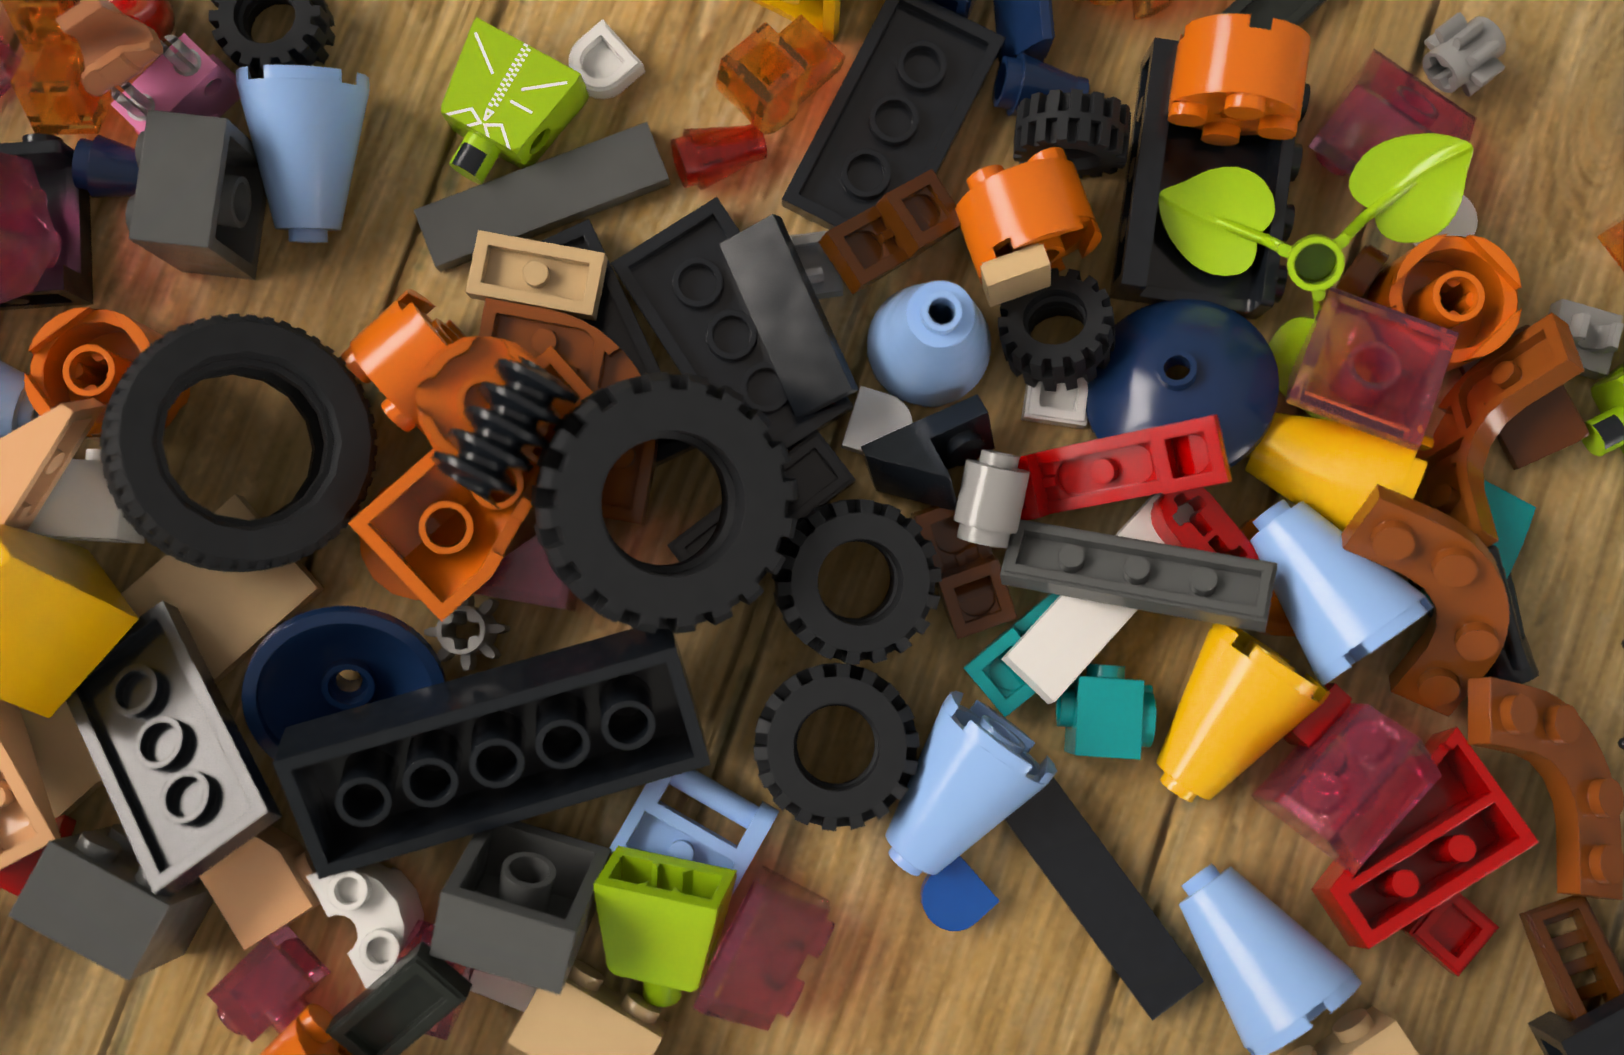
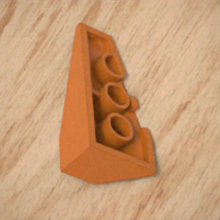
(446, 536)

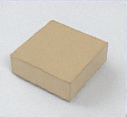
(1016, 274)

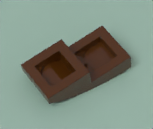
(891, 231)
(969, 575)

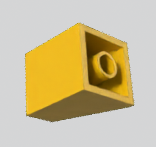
(54, 619)

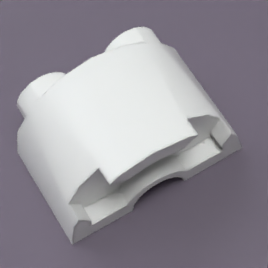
(381, 907)

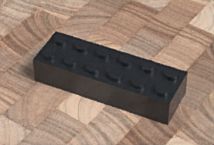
(490, 749)

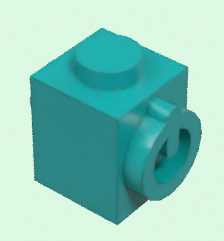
(1107, 714)

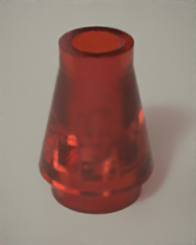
(715, 153)

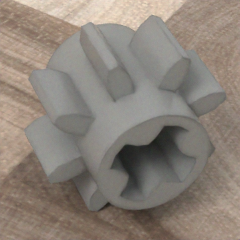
(1464, 54)
(482, 643)

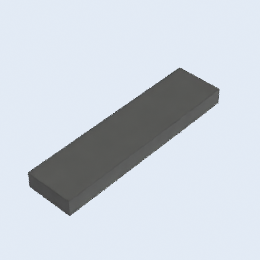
(544, 195)
(1140, 575)

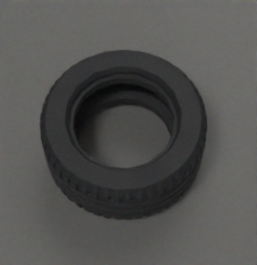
(290, 363)

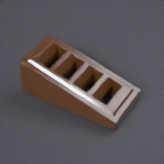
(1556, 974)

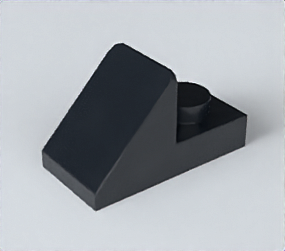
(917, 457)

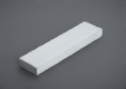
(1077, 629)

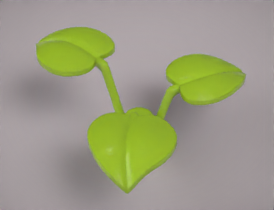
(1404, 182)

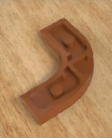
(599, 365)
(1479, 409)
(1461, 582)
(1569, 760)

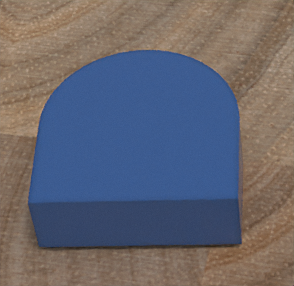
(956, 897)

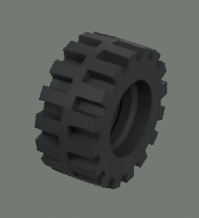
(299, 46)
(1085, 125)
(1069, 359)

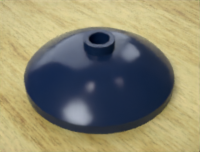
(1228, 374)
(300, 661)

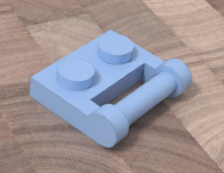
(665, 831)

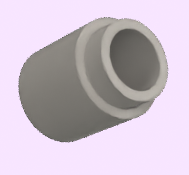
(991, 499)

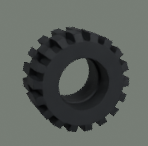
(908, 594)
(836, 803)

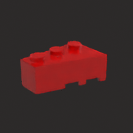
(1438, 849)

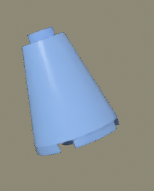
(304, 143)
(929, 344)
(1331, 596)
(964, 786)
(1262, 960)

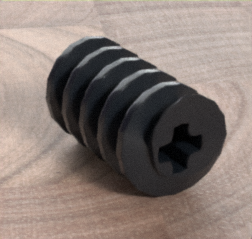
(504, 428)

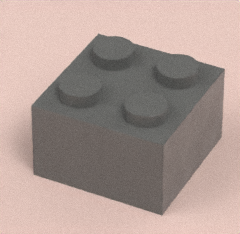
(197, 195)
(519, 904)
(100, 905)

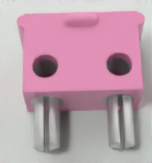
(178, 82)

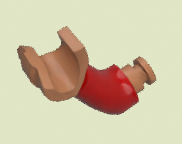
(117, 38)

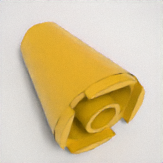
(1332, 465)
(1232, 712)

